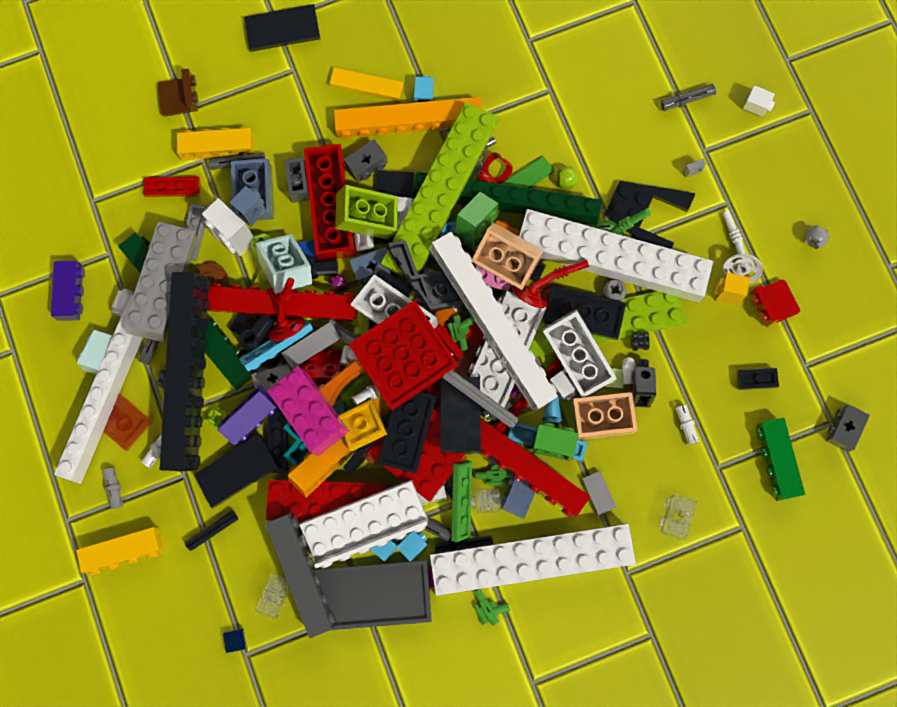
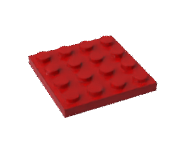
(403, 355)
(434, 466)

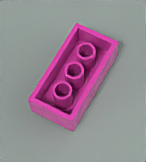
(308, 411)

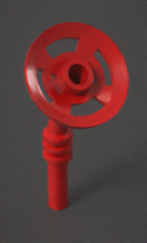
(531, 293)
(283, 324)

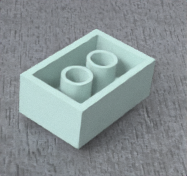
(283, 259)

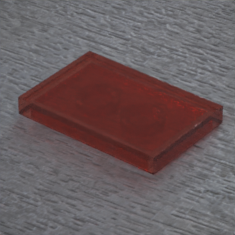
(126, 423)

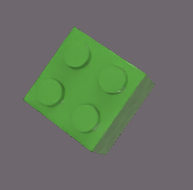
(475, 220)
(555, 442)

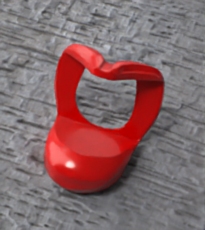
(484, 175)

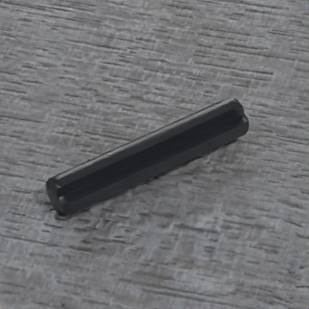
(211, 530)
(464, 544)

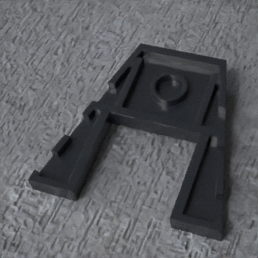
(634, 198)
(431, 288)

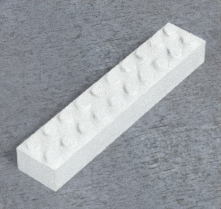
(618, 256)
(532, 559)

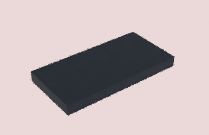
(282, 28)
(394, 184)
(600, 314)
(459, 419)
(407, 433)
(236, 470)

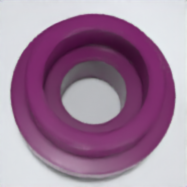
(338, 281)

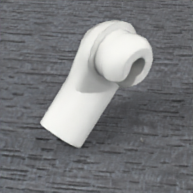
(628, 366)

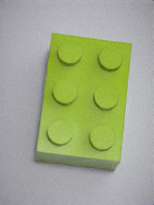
(366, 212)

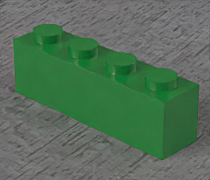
(780, 459)

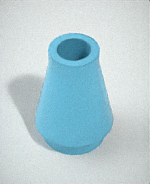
(552, 413)

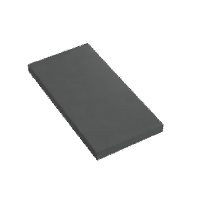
(378, 594)

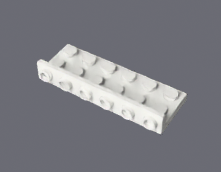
(494, 377)
(364, 524)

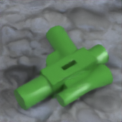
(459, 329)
(497, 476)
(488, 610)

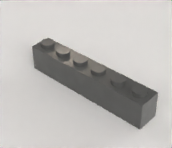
(300, 575)

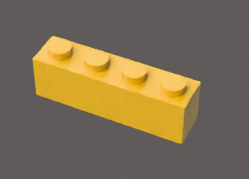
(215, 143)
(120, 550)

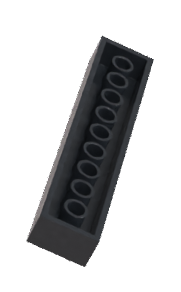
(184, 372)

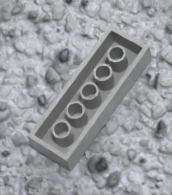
(168, 253)

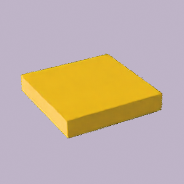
(364, 425)

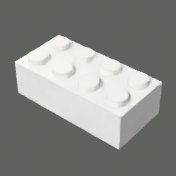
(579, 353)

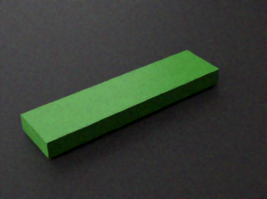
(531, 175)
(461, 500)

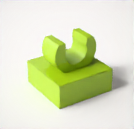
(366, 326)
(214, 417)

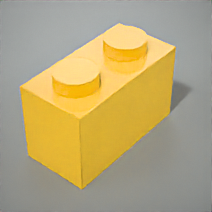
(732, 289)

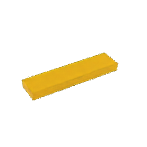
(366, 84)

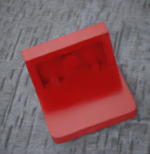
(774, 302)
(473, 339)
(323, 366)

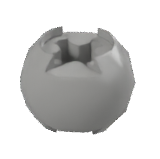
(816, 237)
(612, 284)

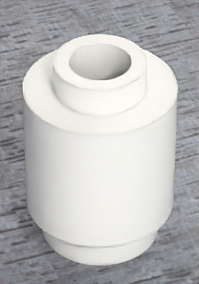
(120, 301)

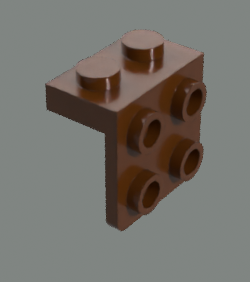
(178, 95)

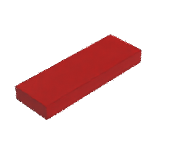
(171, 186)

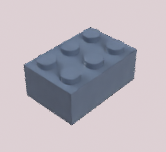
(255, 175)

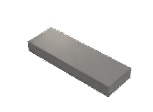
(195, 222)
(311, 345)

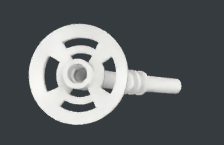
(744, 259)

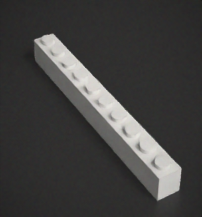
(493, 322)
(99, 403)

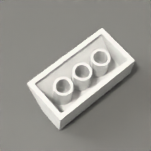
(381, 301)

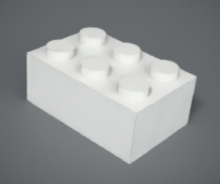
(227, 227)

